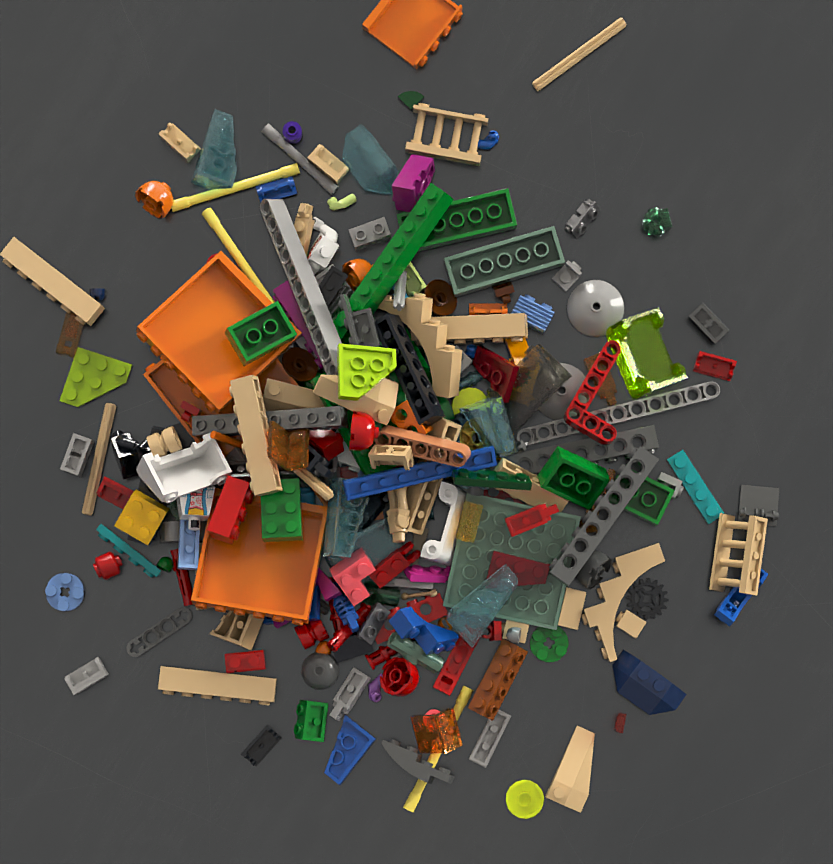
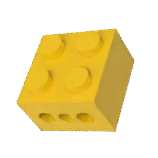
(141, 517)

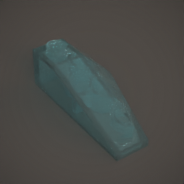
(217, 156)

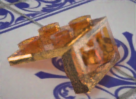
(288, 448)
(437, 732)

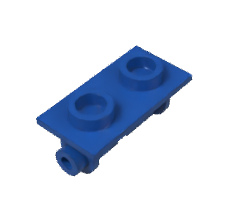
(277, 189)

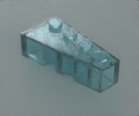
(342, 521)
(480, 607)

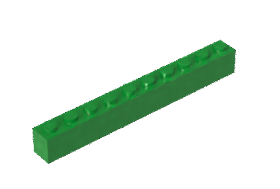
(397, 255)

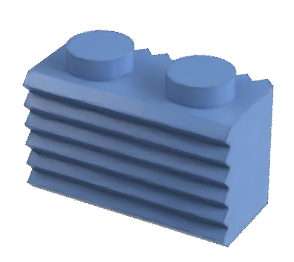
(537, 315)

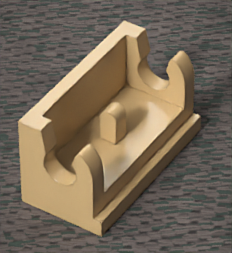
(179, 142)
(328, 164)
(391, 455)
(571, 608)

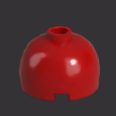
(362, 431)
(399, 677)

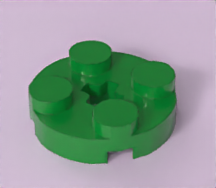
(558, 649)

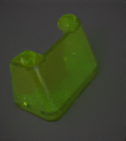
(643, 354)

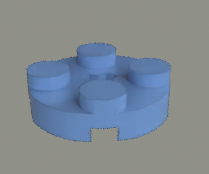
(76, 592)

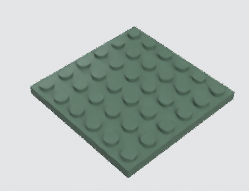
(528, 604)

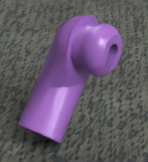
(374, 689)

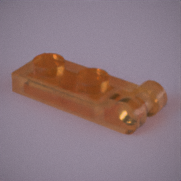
(70, 332)

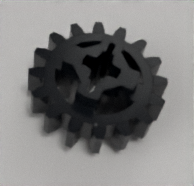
(654, 592)

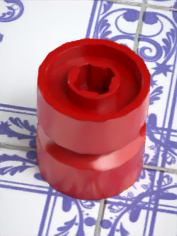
(311, 632)

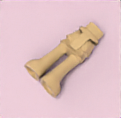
(398, 514)

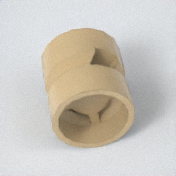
(165, 442)

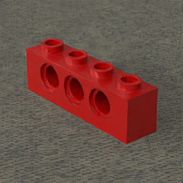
(437, 611)

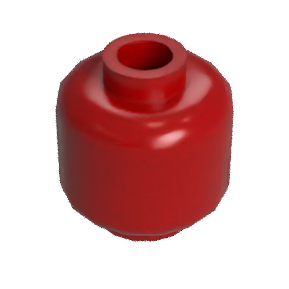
(107, 565)

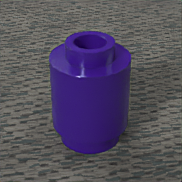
(295, 137)

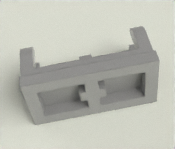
(86, 676)

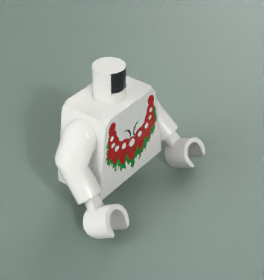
(323, 247)

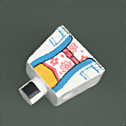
(195, 507)

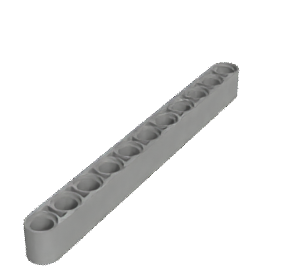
(302, 282)
(625, 408)

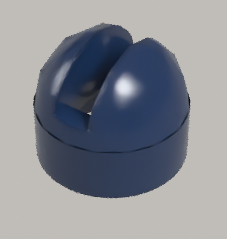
(97, 292)

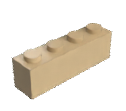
(537, 494)

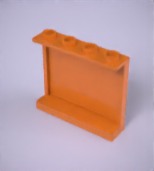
(412, 26)

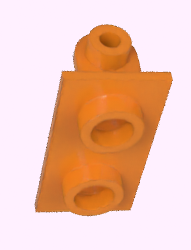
(487, 308)

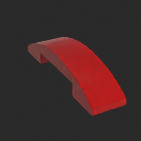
(454, 666)

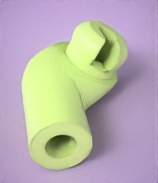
(343, 203)

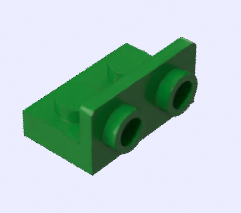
(311, 720)

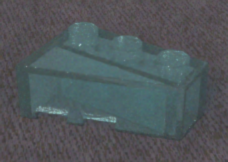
(491, 424)

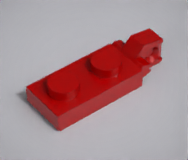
(530, 518)

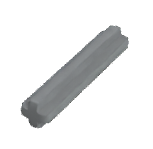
(400, 291)

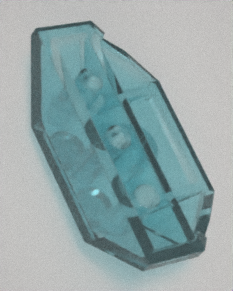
(369, 161)

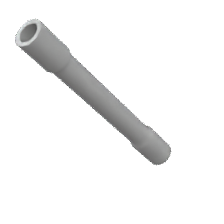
(322, 179)

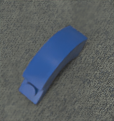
(734, 602)

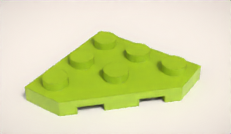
(362, 369)
(93, 377)

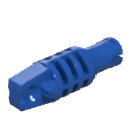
(346, 611)

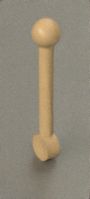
(405, 596)

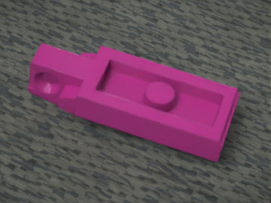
(427, 574)

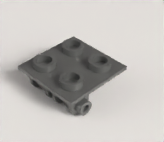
(759, 502)

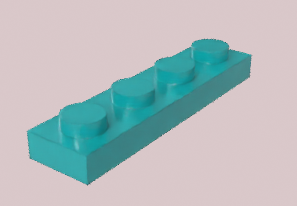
(695, 486)
(135, 557)

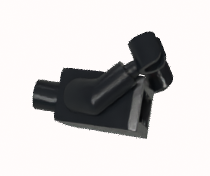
(126, 453)

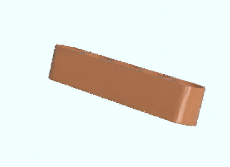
(430, 442)

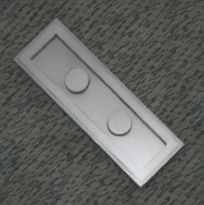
(489, 739)

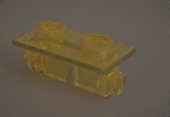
(469, 521)

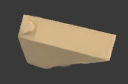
(287, 396)
(378, 402)
(573, 774)

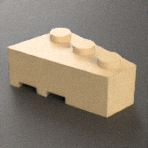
(238, 629)

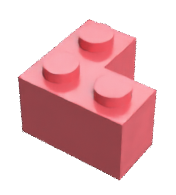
(349, 574)

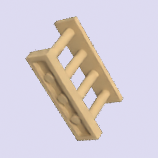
(434, 149)
(752, 555)

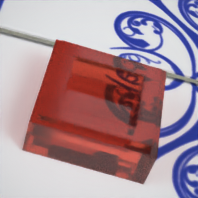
(620, 722)

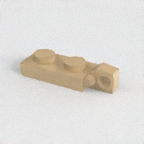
(304, 225)

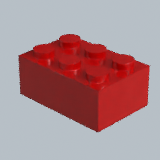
(230, 510)

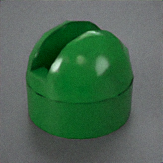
(165, 564)

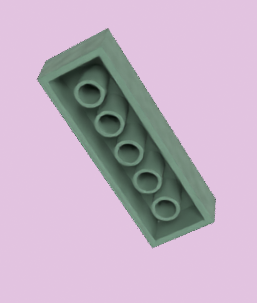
(504, 261)

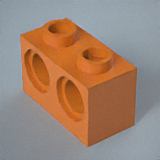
(409, 421)

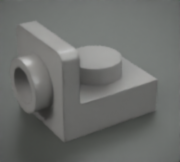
(567, 275)
(670, 481)

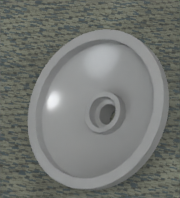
(585, 317)
(558, 403)

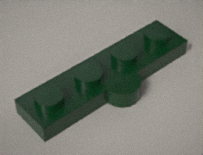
(491, 479)

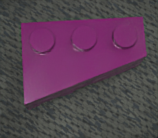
(412, 182)

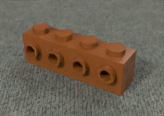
(497, 679)

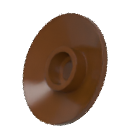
(443, 292)
(299, 364)

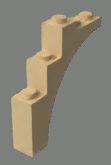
(432, 335)
(612, 591)

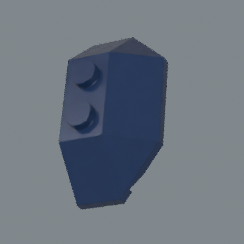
(645, 686)

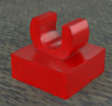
(190, 410)
(495, 631)

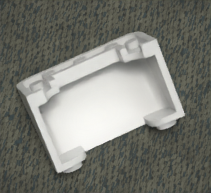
(184, 470)
(443, 551)

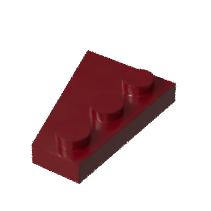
(496, 370)
(528, 571)

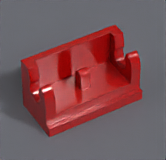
(714, 366)
(114, 492)

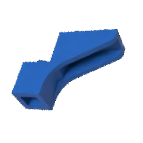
(429, 636)

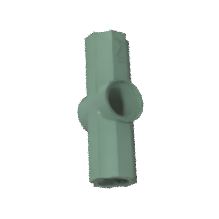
(414, 653)

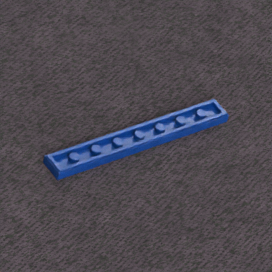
(419, 473)

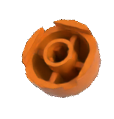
(156, 198)
(356, 270)

